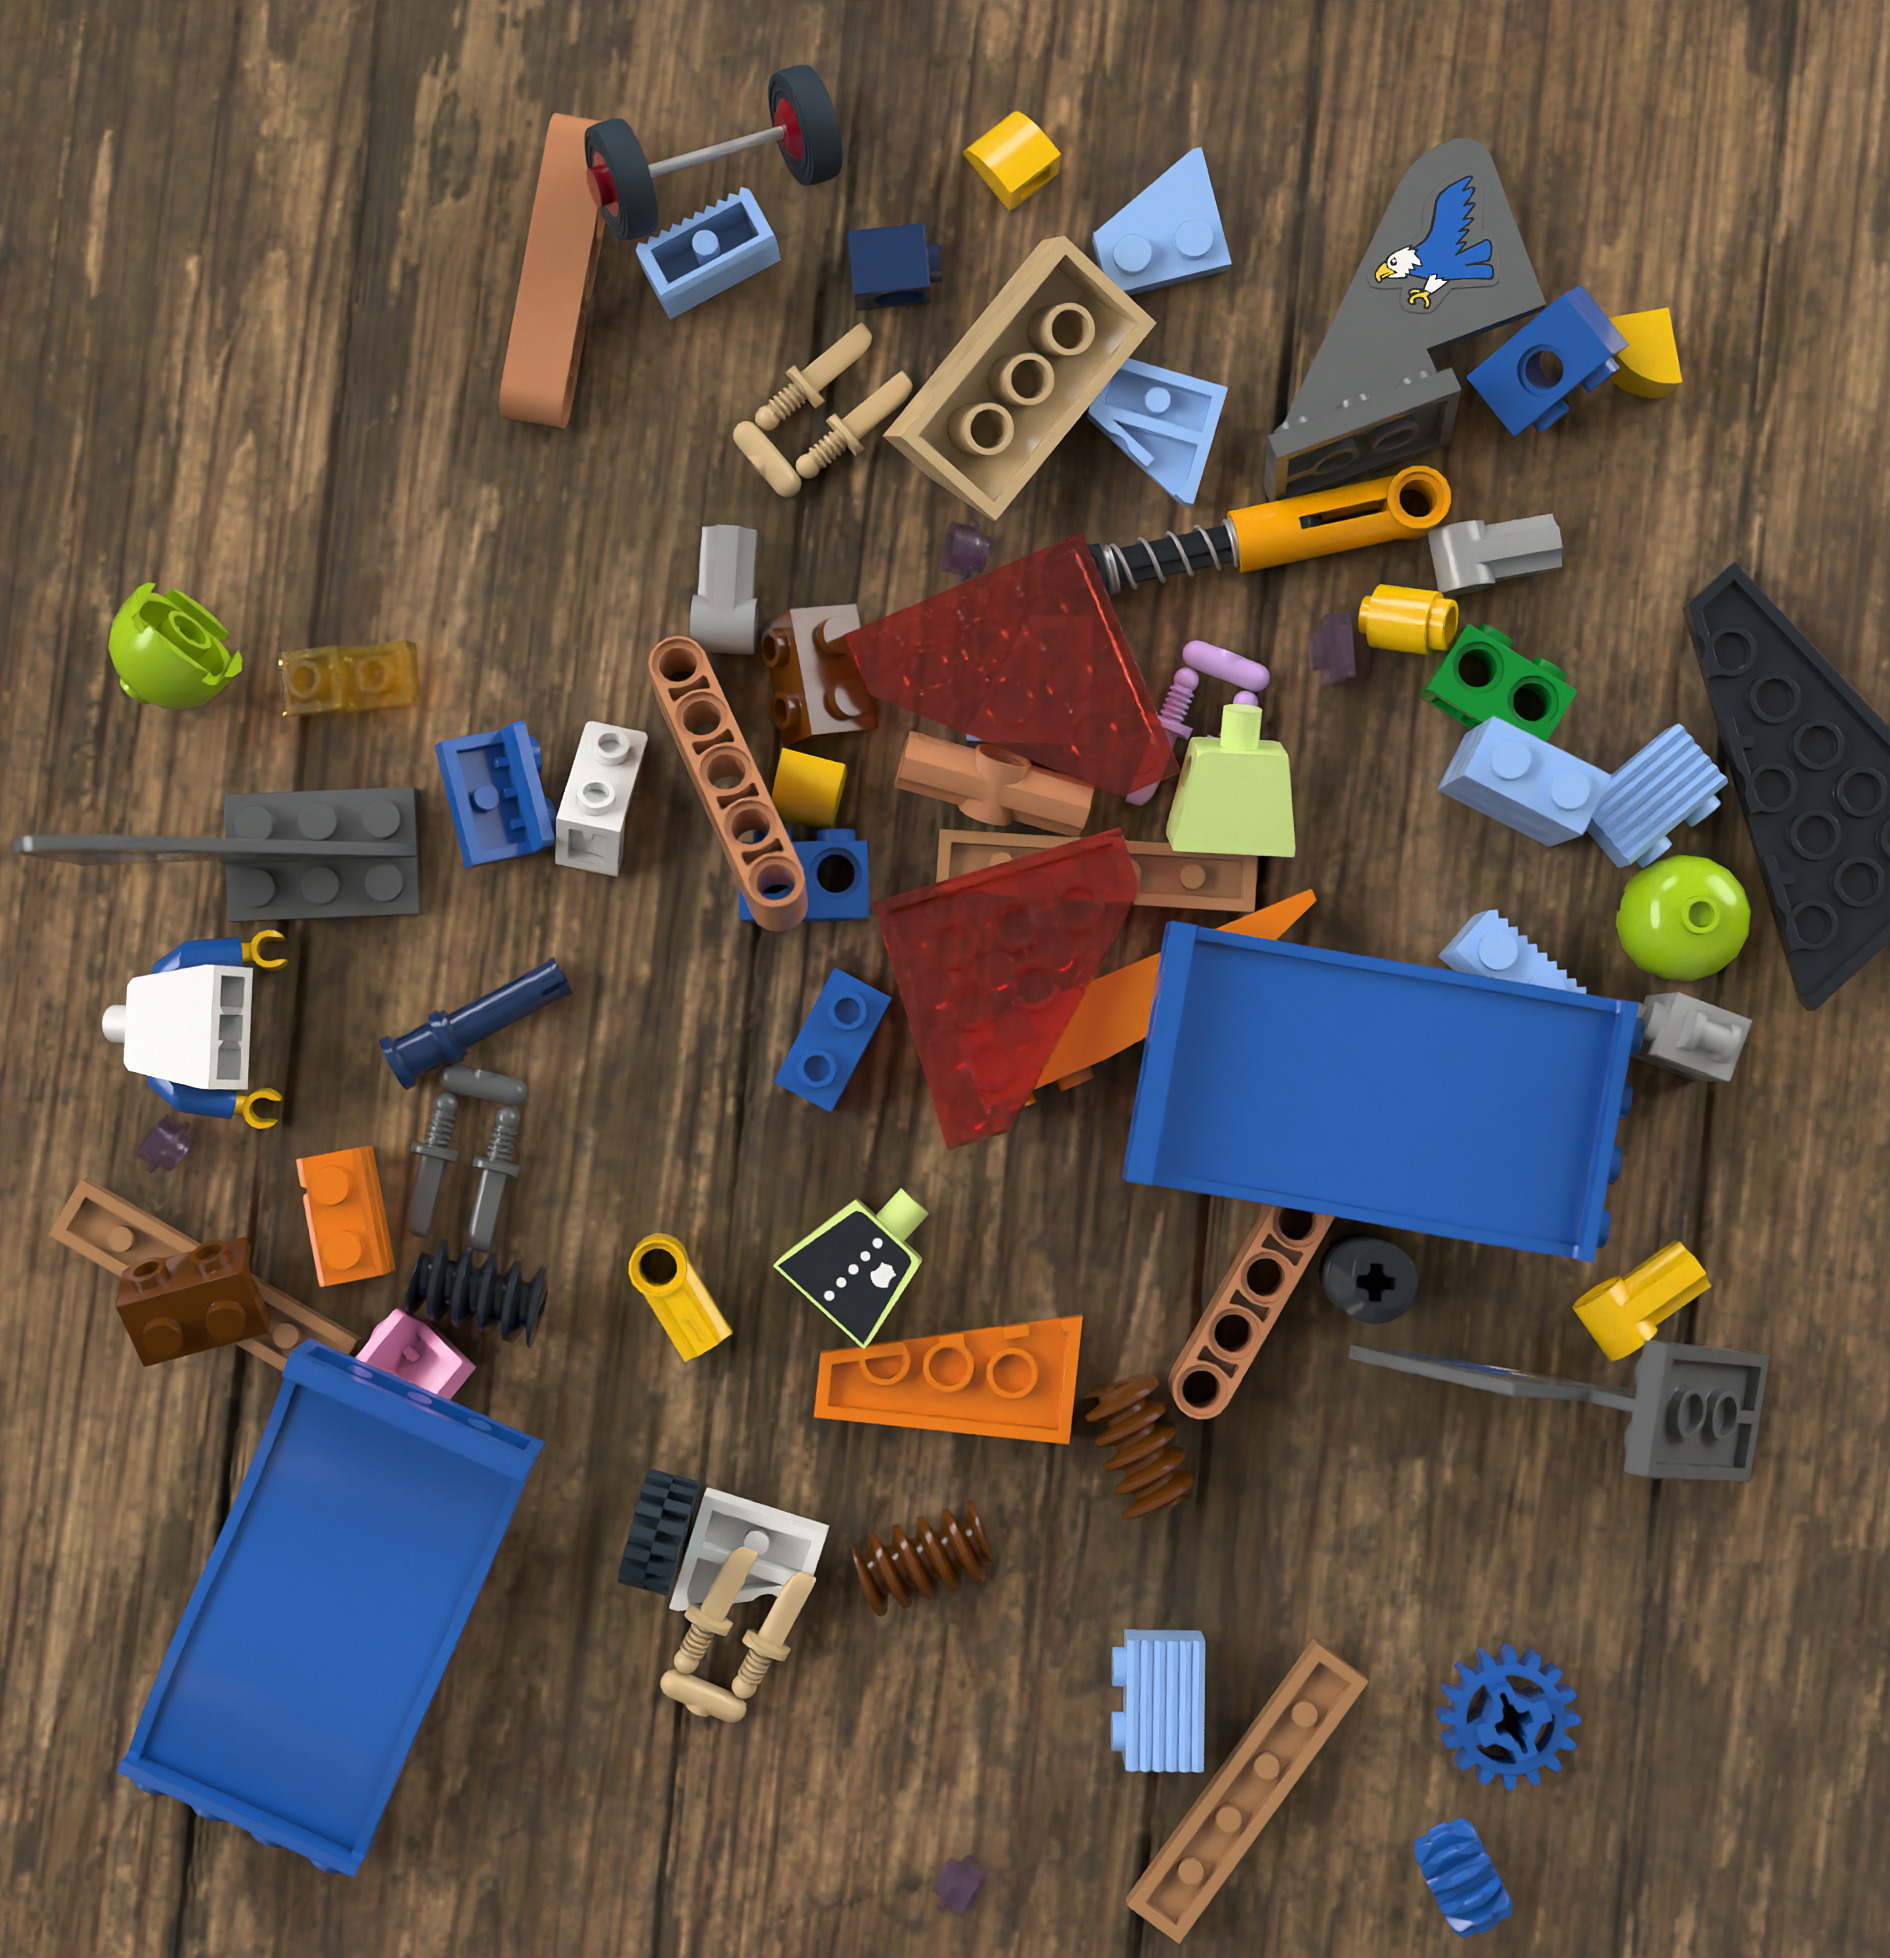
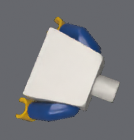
(193, 1026)

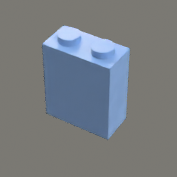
(1524, 782)

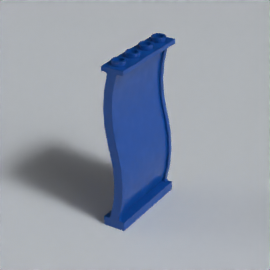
(1382, 1091)
(330, 1608)

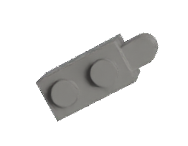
(1691, 1037)

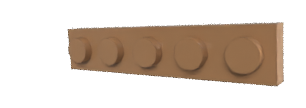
(1164, 875)
(122, 1234)
(1246, 1791)

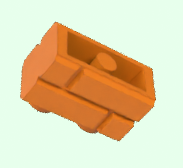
(346, 1216)

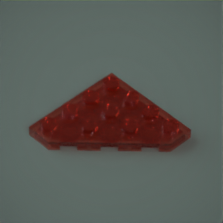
(1027, 666)
(999, 970)

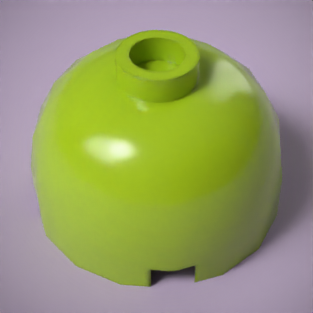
(170, 650)
(1683, 918)

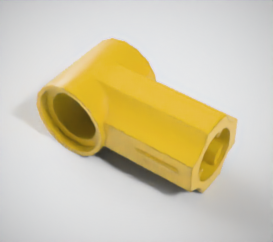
(680, 1301)
(1627, 1309)

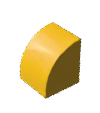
(1014, 159)
(1650, 361)
(808, 789)

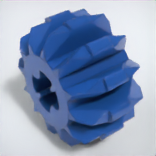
(1462, 1878)

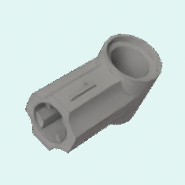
(1476, 555)
(725, 608)

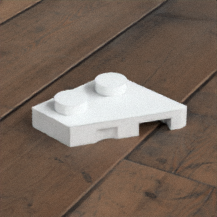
(727, 1522)

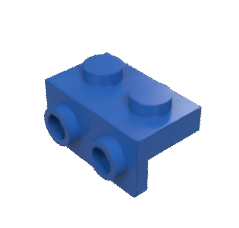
(497, 795)

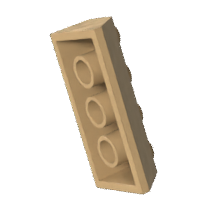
(1020, 377)

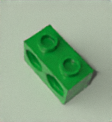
(1505, 676)

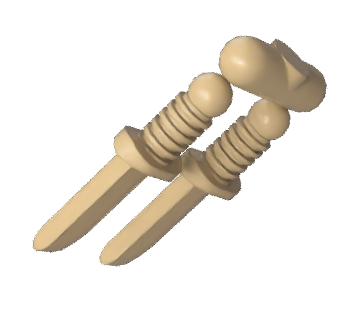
(806, 385)
(710, 1618)

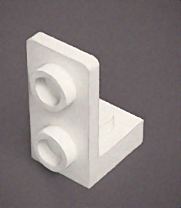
(598, 798)

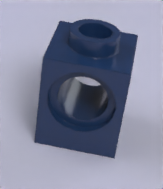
(893, 266)

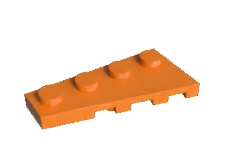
(972, 1381)

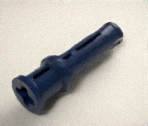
(449, 1035)

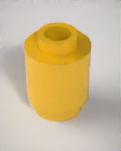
(1408, 620)

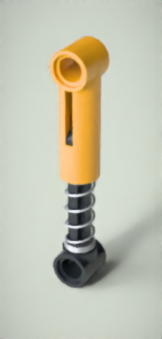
(1282, 531)

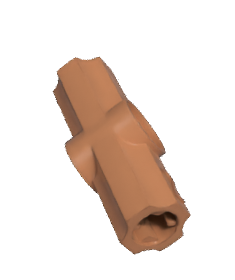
(994, 784)

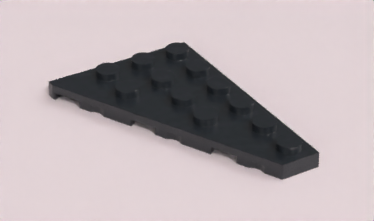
(1807, 778)

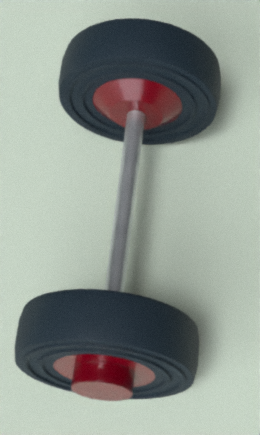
(801, 123)

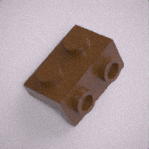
(815, 674)
(191, 1301)

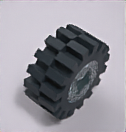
(658, 1532)

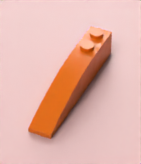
(1119, 1004)

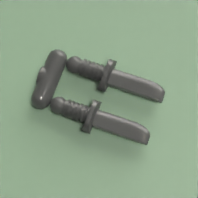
(495, 1168)

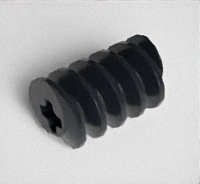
(479, 1292)
(1379, 1299)

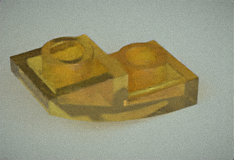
(349, 679)

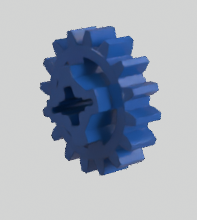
(1483, 1723)

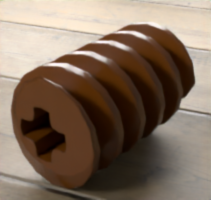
(1140, 1445)
(923, 1559)

